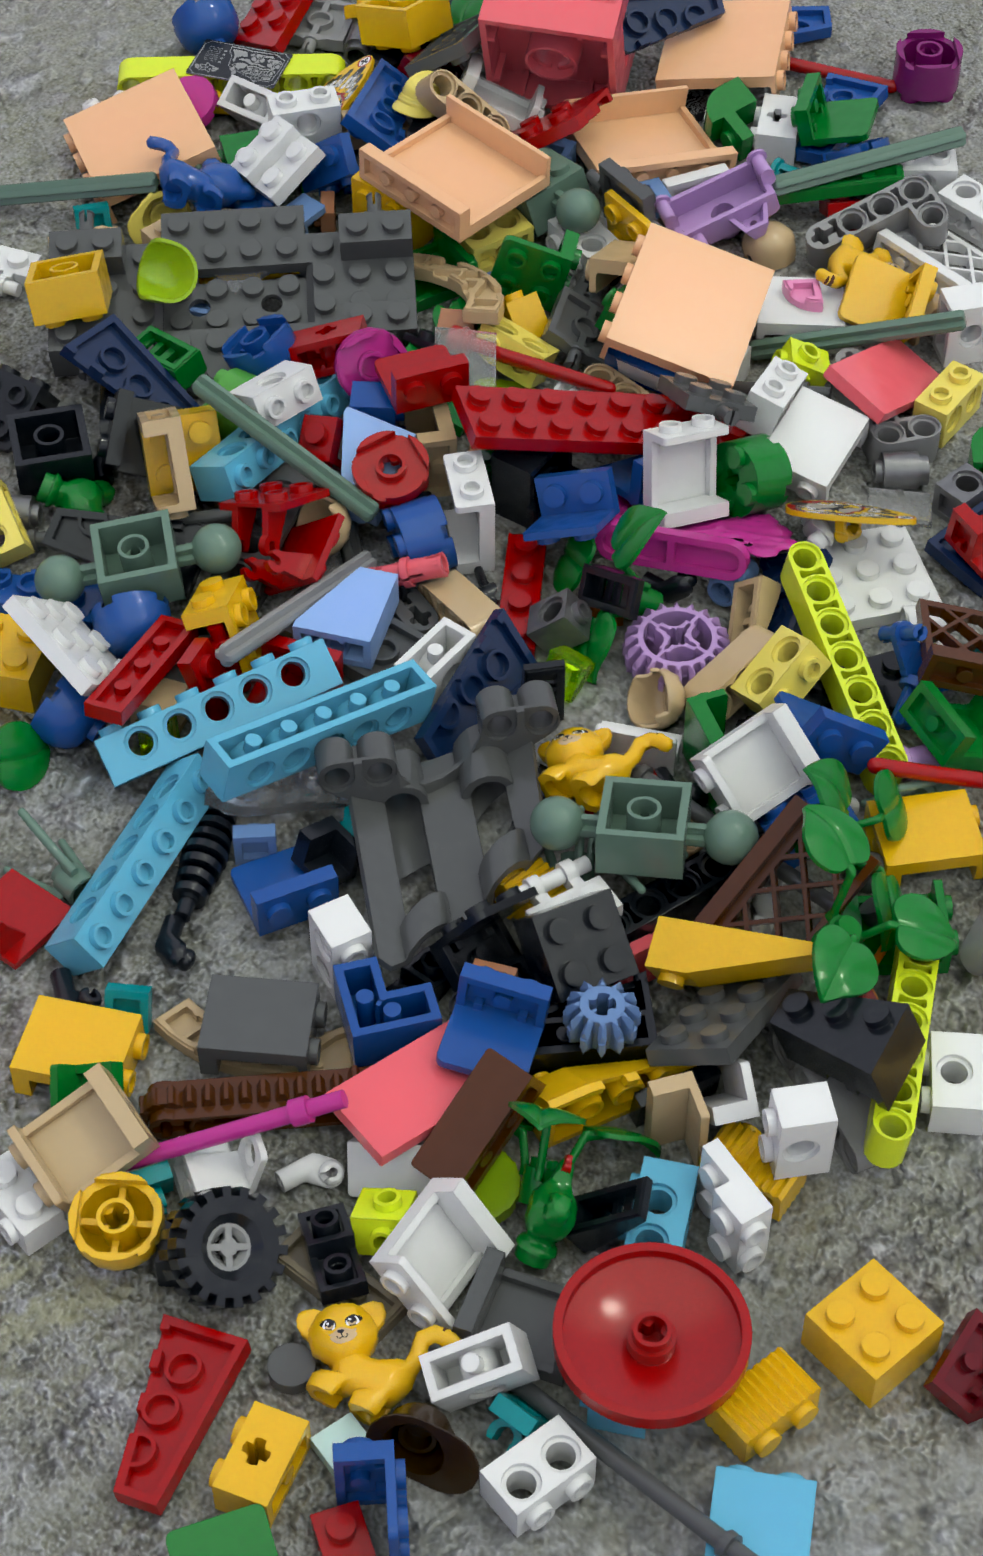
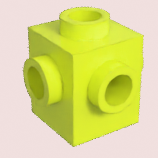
(807, 358)
(377, 1215)

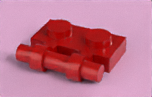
(200, 666)

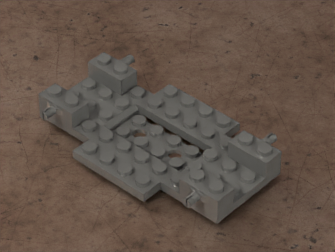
(347, 274)

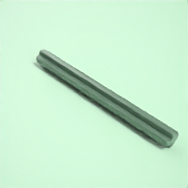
(869, 160)
(79, 188)
(866, 333)
(285, 447)

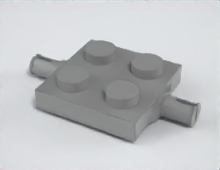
(323, 27)

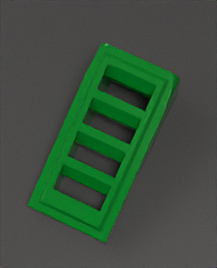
(177, 357)

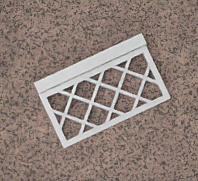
(909, 255)

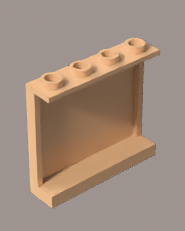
(745, 43)
(115, 131)
(649, 136)
(458, 171)
(686, 306)

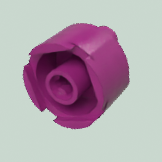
(927, 66)

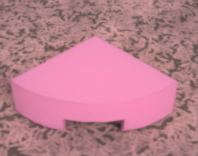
(803, 294)

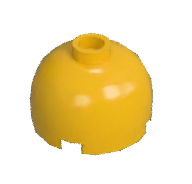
(116, 1221)

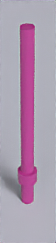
(297, 1112)

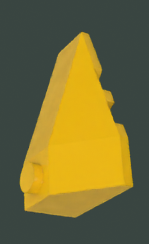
(716, 955)
(595, 1092)

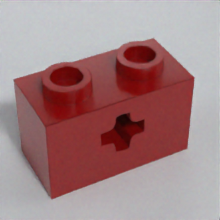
(320, 343)

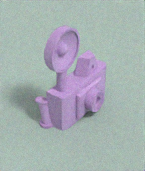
(724, 203)

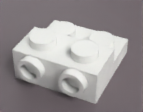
(277, 160)
(736, 1210)
(22, 1212)

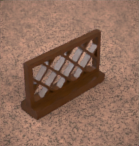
(955, 664)
(762, 865)

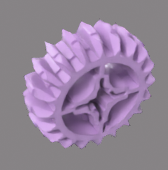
(673, 640)

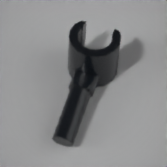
(487, 588)

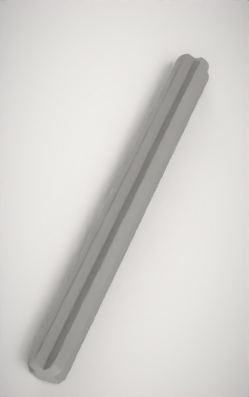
(285, 614)

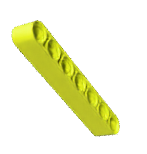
(311, 69)
(809, 578)
(891, 1131)

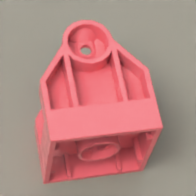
(556, 44)

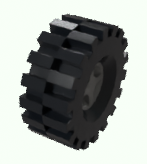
(245, 1246)

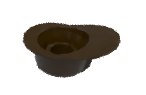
(429, 1447)

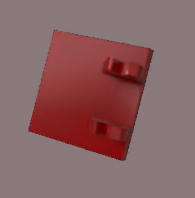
(275, 502)
(301, 558)
(26, 917)

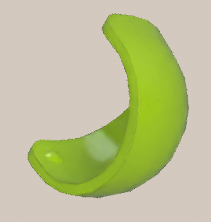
(166, 272)

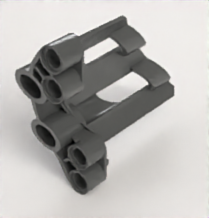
(429, 813)

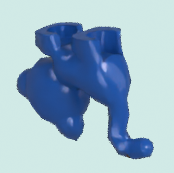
(206, 188)

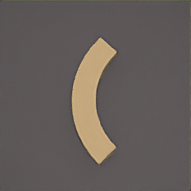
(475, 286)
(182, 1030)

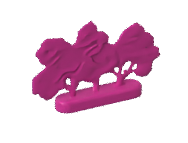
(706, 546)

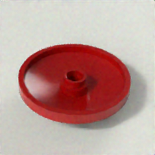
(652, 1335)

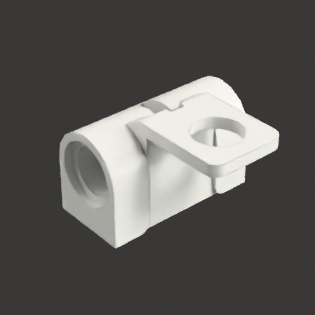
(220, 1167)

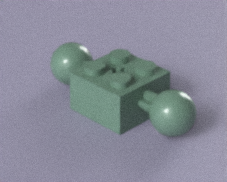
(566, 199)
(138, 555)
(643, 828)

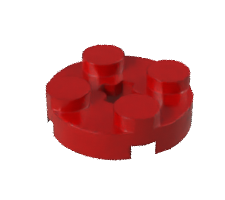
(398, 450)

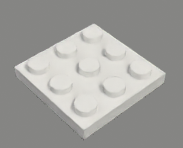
(879, 576)
(64, 639)

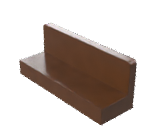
(477, 1121)

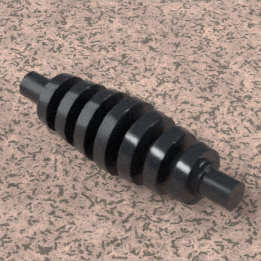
(202, 862)

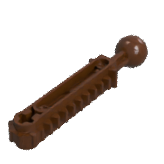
(198, 1104)

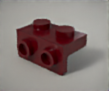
(959, 1371)

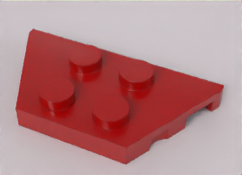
(271, 23)
(562, 120)

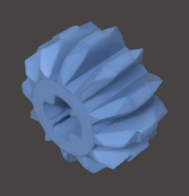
(601, 1017)

